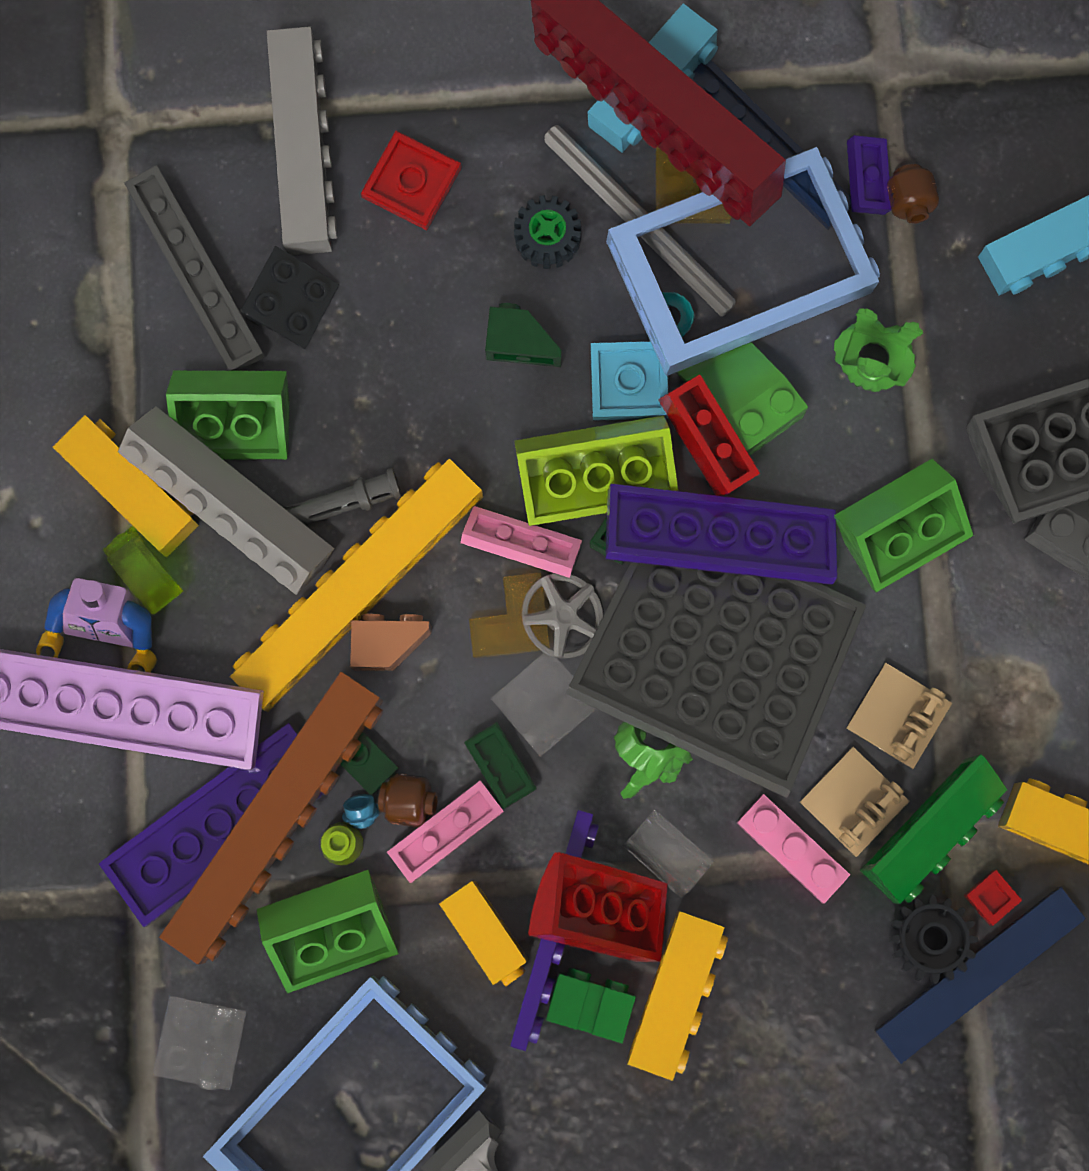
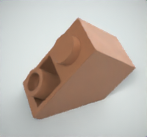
(385, 644)

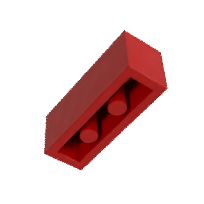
(709, 436)

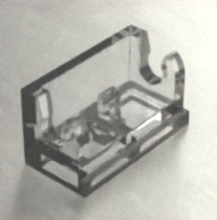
(668, 853)

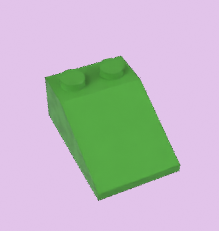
(751, 394)

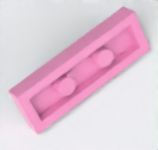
(521, 542)
(445, 832)
(793, 849)

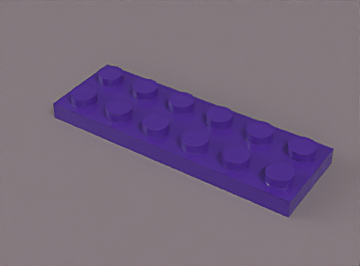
(721, 534)
(173, 852)
(549, 952)

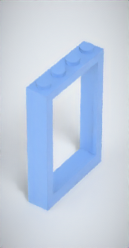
(653, 308)
(229, 1156)

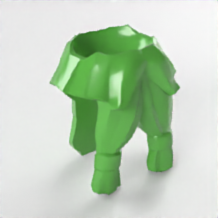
(869, 372)
(646, 760)

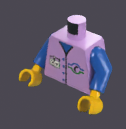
(99, 614)

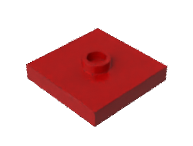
(411, 180)

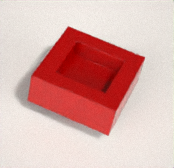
(992, 897)

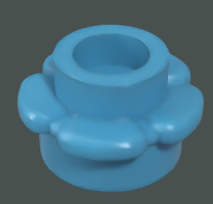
(360, 811)

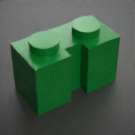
(590, 1005)

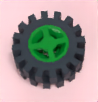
(551, 220)

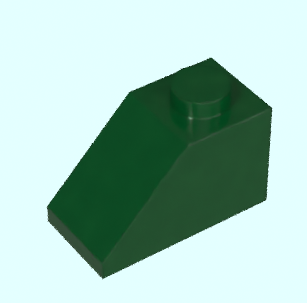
(519, 338)

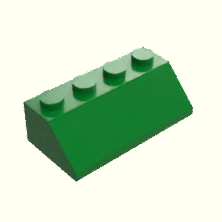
(935, 829)

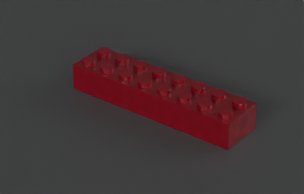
(661, 104)

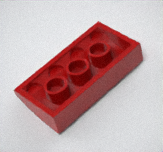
(600, 909)

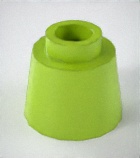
(341, 843)

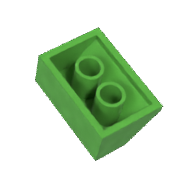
(233, 411)
(905, 524)
(326, 931)

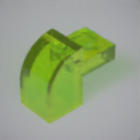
(142, 570)

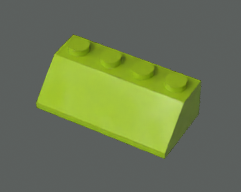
(572, 470)

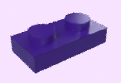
(868, 174)

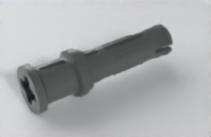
(361, 494)

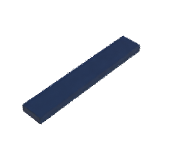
(731, 97)
(992, 967)

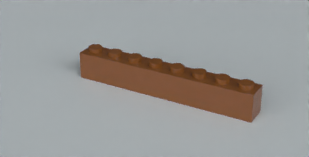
(272, 819)

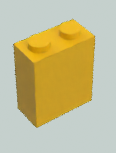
(485, 934)

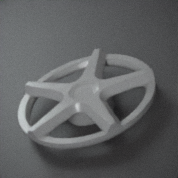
(561, 614)

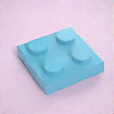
(626, 381)

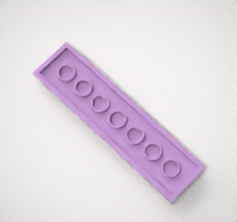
(129, 709)

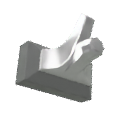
(469, 1148)

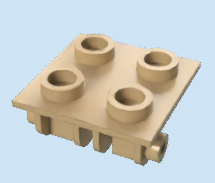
(899, 715)
(854, 801)

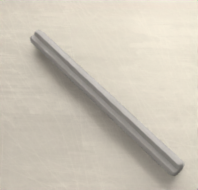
(629, 209)

